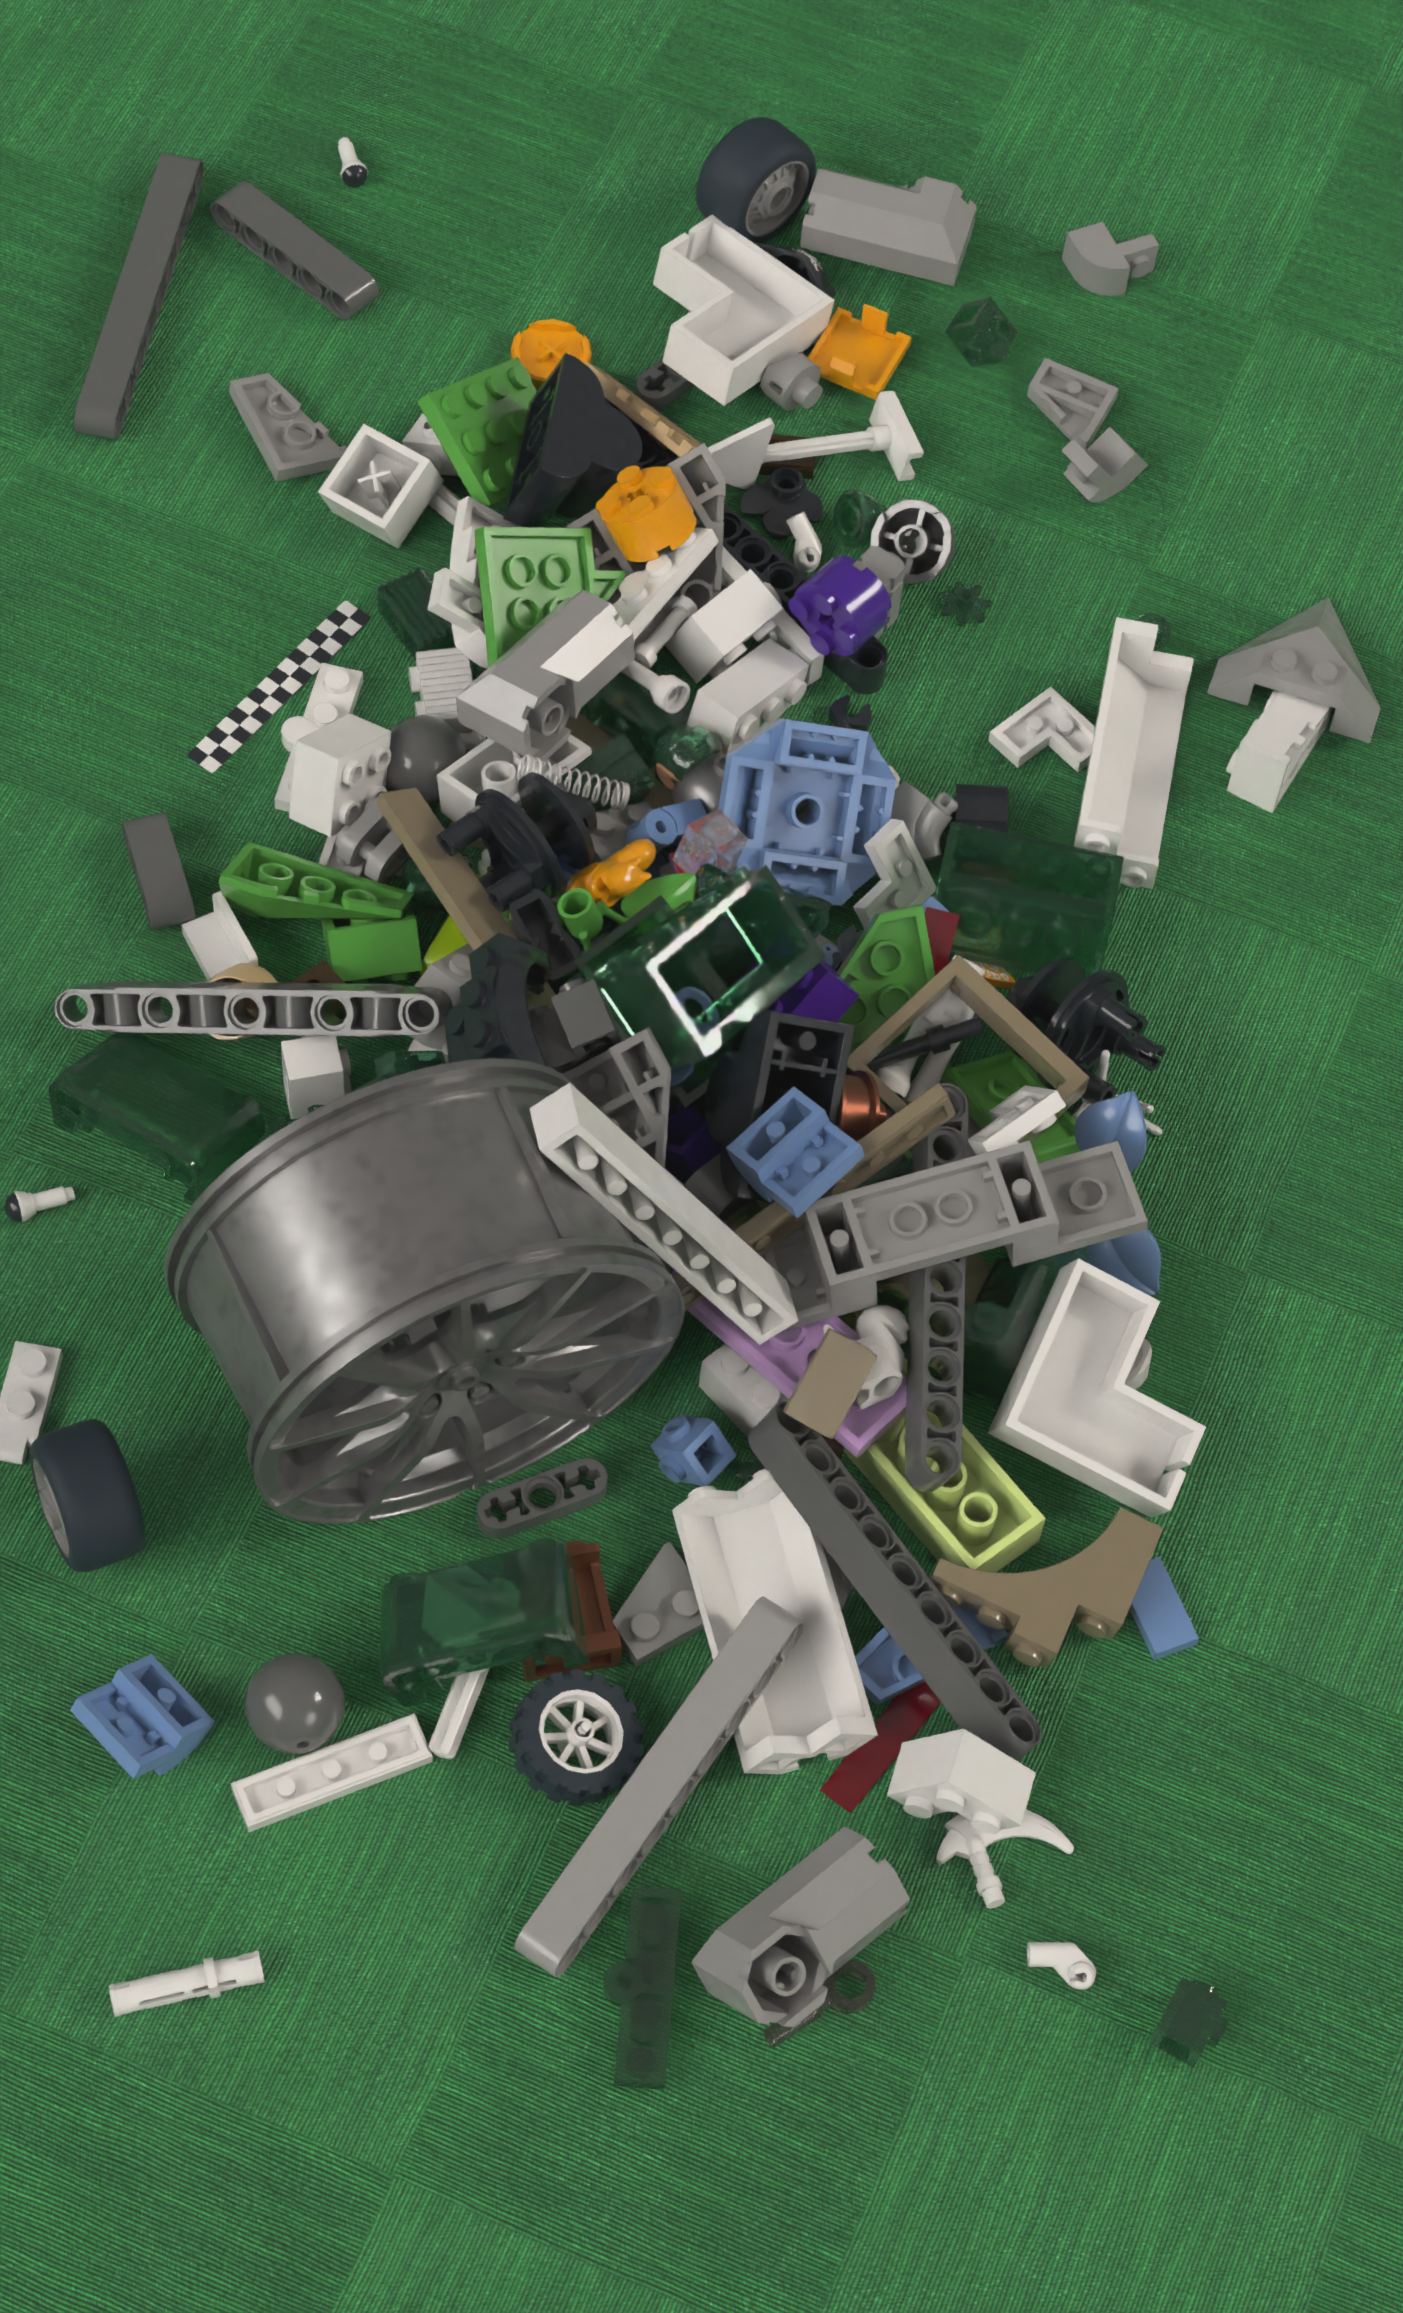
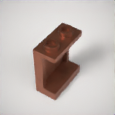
(601, 1637)

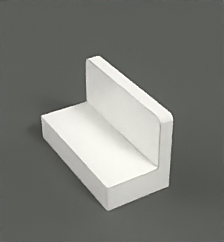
(218, 939)

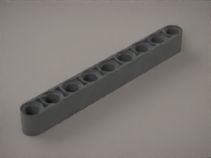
(139, 297)
(926, 1347)
(893, 1584)

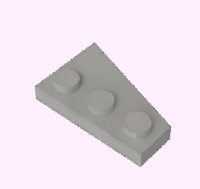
(282, 432)

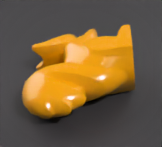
(618, 874)

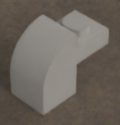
(1102, 264)
(1103, 467)

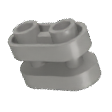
(374, 841)

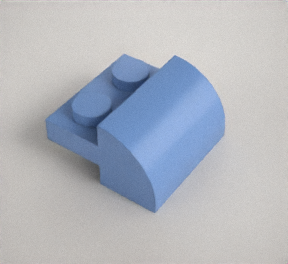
(794, 1153)
(144, 1718)

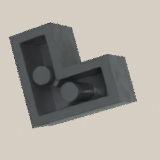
(576, 1026)

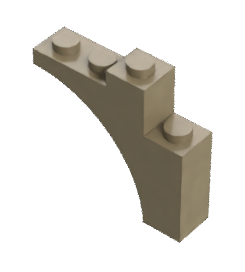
(1040, 1604)

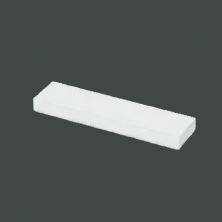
(331, 1772)

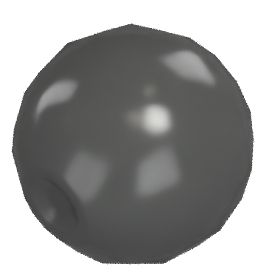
(419, 751)
(294, 1703)

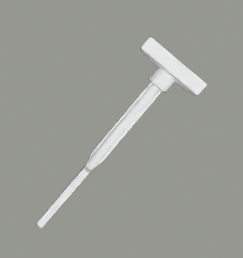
(891, 431)

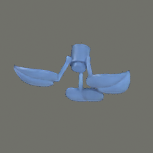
(1134, 1256)

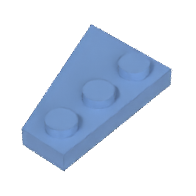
(888, 1670)

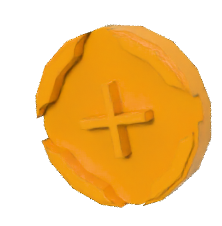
(545, 344)

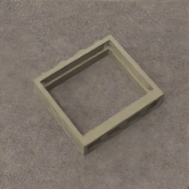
(998, 1014)

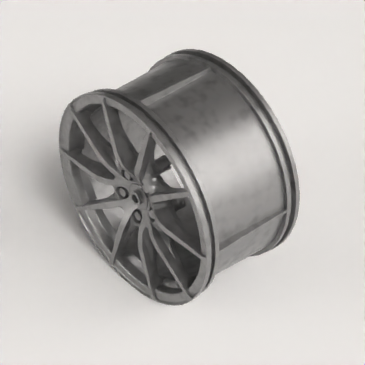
(415, 1294)

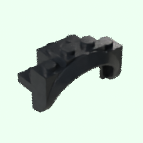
(494, 1006)

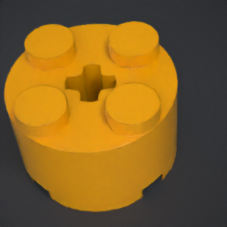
(646, 512)

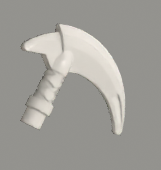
(971, 1844)

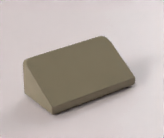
(830, 1383)

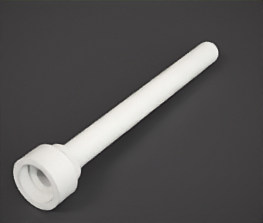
(667, 691)

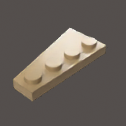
(659, 427)

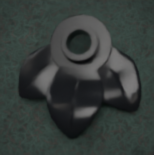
(780, 504)

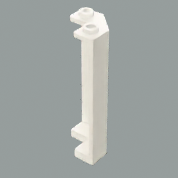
(1133, 751)
(759, 1547)

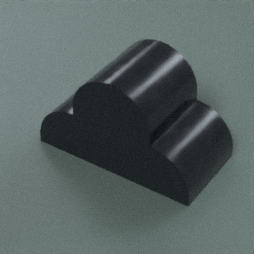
(568, 448)
(772, 1058)

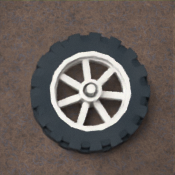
(552, 1773)

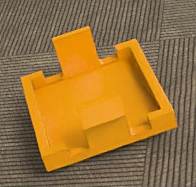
(859, 352)

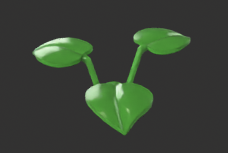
(584, 919)

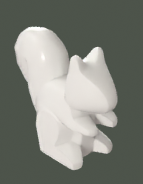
(883, 1331)

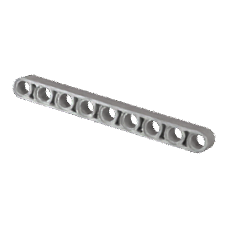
(659, 1787)

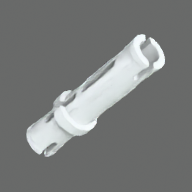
(186, 1983)

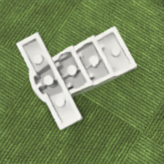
(457, 591)

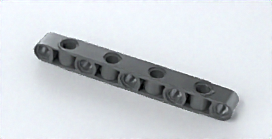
(282, 1008)

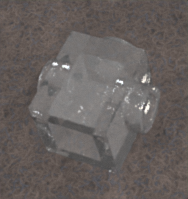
(710, 841)

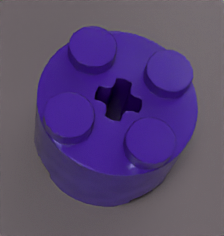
(841, 607)

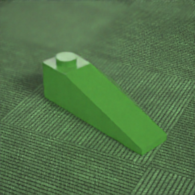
(287, 886)

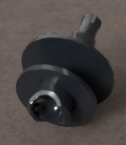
(526, 842)
(1085, 1019)

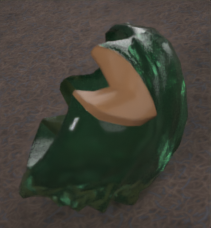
(680, 751)

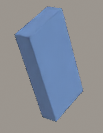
(1161, 1613)

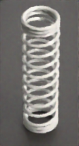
(615, 798)

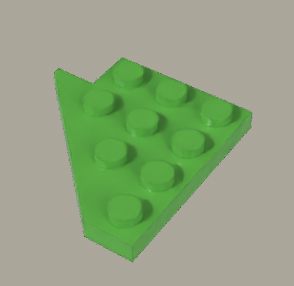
(482, 426)
(531, 573)
(886, 971)

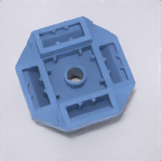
(847, 798)

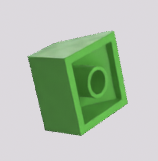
(372, 947)

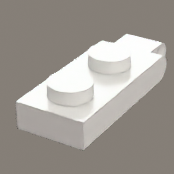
(26, 1398)

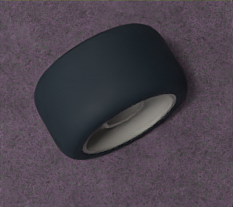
(756, 178)
(87, 1495)

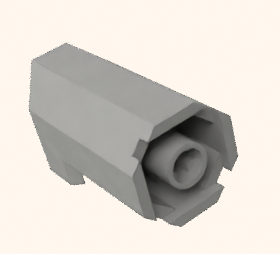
(890, 226)
(548, 677)
(802, 1930)

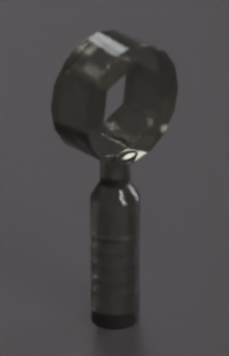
(777, 2034)

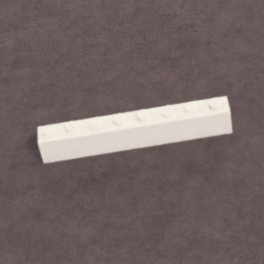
(662, 1213)

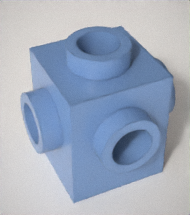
(692, 1450)

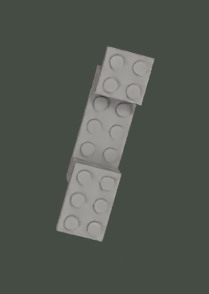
(950, 1215)

